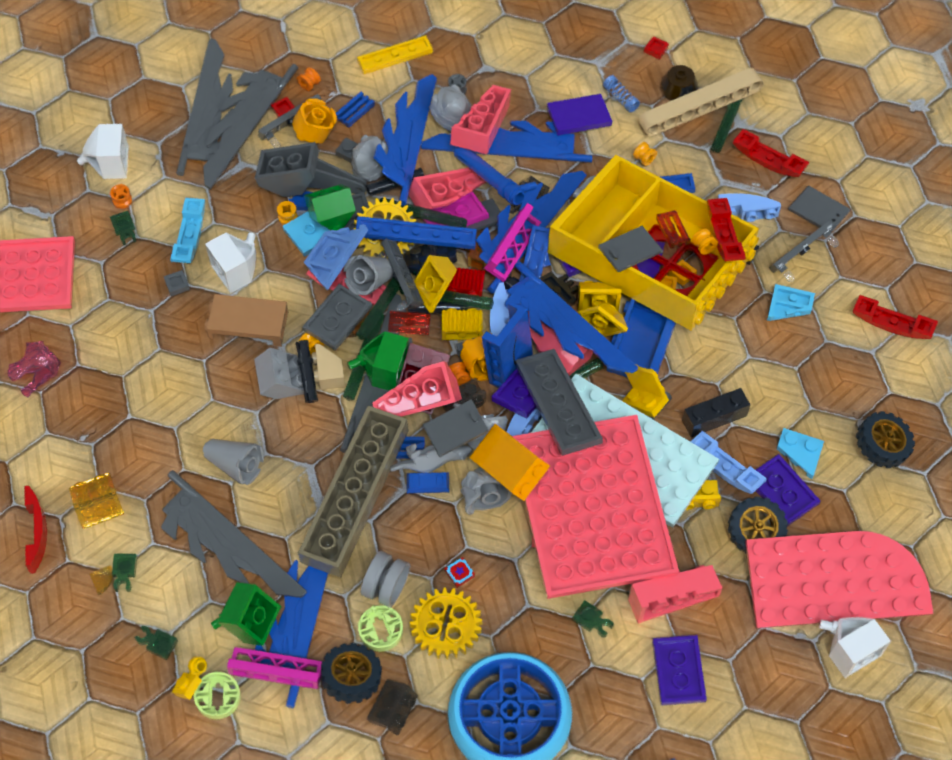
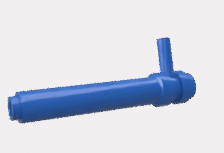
(506, 187)

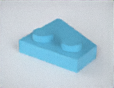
(789, 303)
(801, 450)

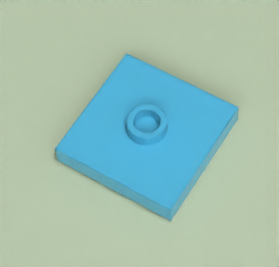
(304, 232)

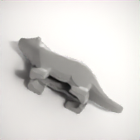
(428, 459)

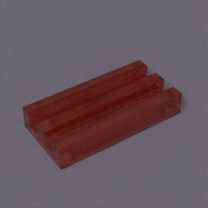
(676, 241)
(409, 319)

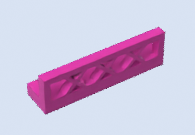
(509, 242)
(274, 673)

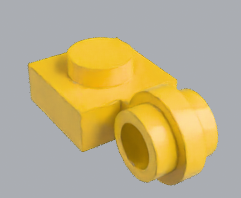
(188, 683)

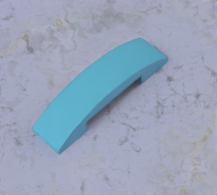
(189, 231)

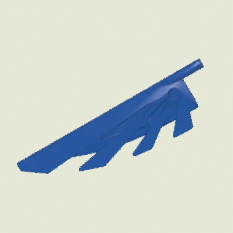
(407, 138)
(524, 143)
(544, 210)
(564, 320)
(297, 623)

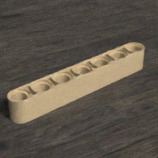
(700, 102)

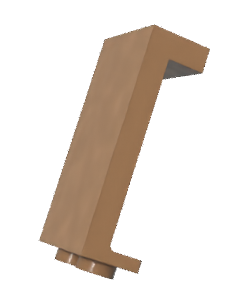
(247, 318)

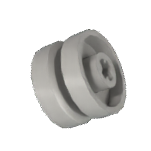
(385, 579)

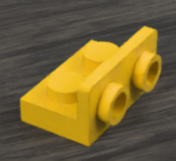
(707, 496)

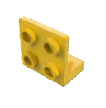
(647, 392)

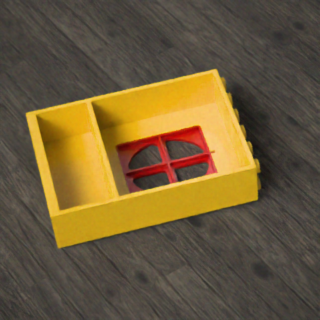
(631, 197)

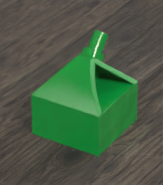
(331, 206)
(383, 359)
(248, 614)

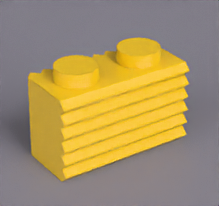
(462, 324)

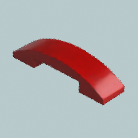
(767, 157)
(723, 230)
(893, 321)
(35, 552)

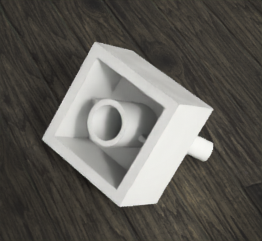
(107, 151)
(233, 259)
(855, 642)

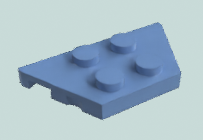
(333, 252)

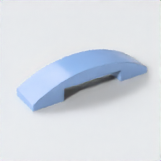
(728, 468)

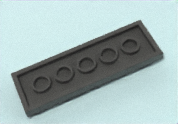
(558, 402)

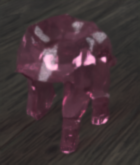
(36, 361)

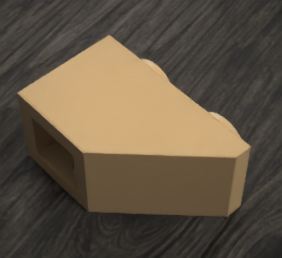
(330, 369)

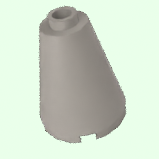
(367, 273)
(235, 458)

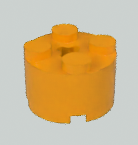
(314, 121)
(474, 358)

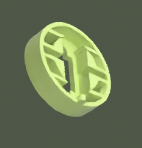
(368, 618)
(209, 682)

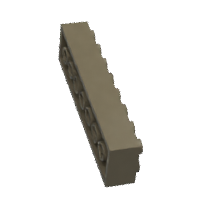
(353, 491)

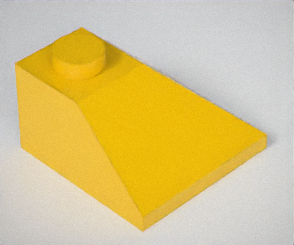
(434, 280)
(596, 293)
(605, 319)

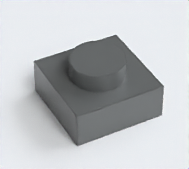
(345, 149)
(176, 283)

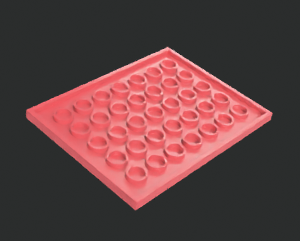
(598, 513)

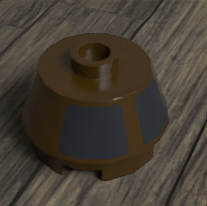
(679, 82)

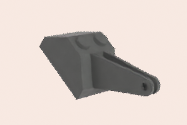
(296, 167)

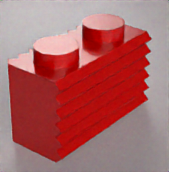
(468, 281)

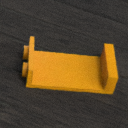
(509, 462)

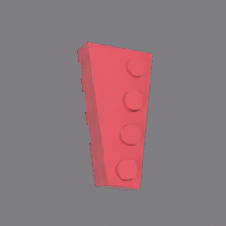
(481, 124)
(668, 594)

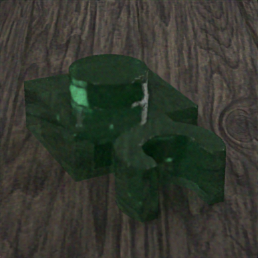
(123, 226)
(124, 567)
(590, 617)
(159, 644)

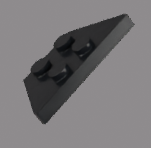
(417, 256)

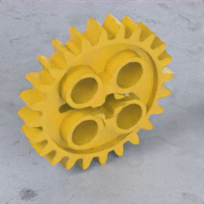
(384, 208)
(466, 627)

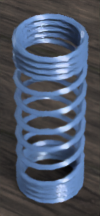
(632, 104)

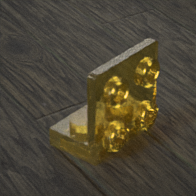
(95, 500)

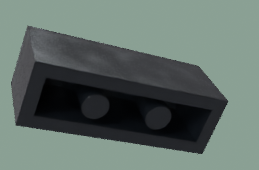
(716, 412)

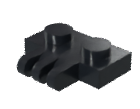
(561, 287)

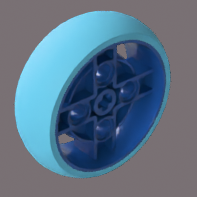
(509, 666)

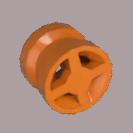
(308, 79)
(121, 196)
(460, 373)

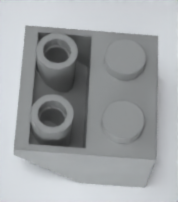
(278, 374)

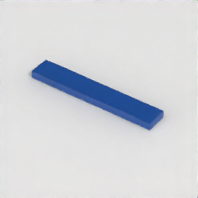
(418, 232)

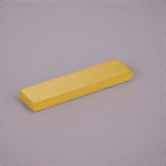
(394, 54)

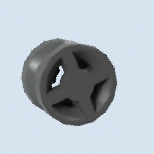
(459, 80)

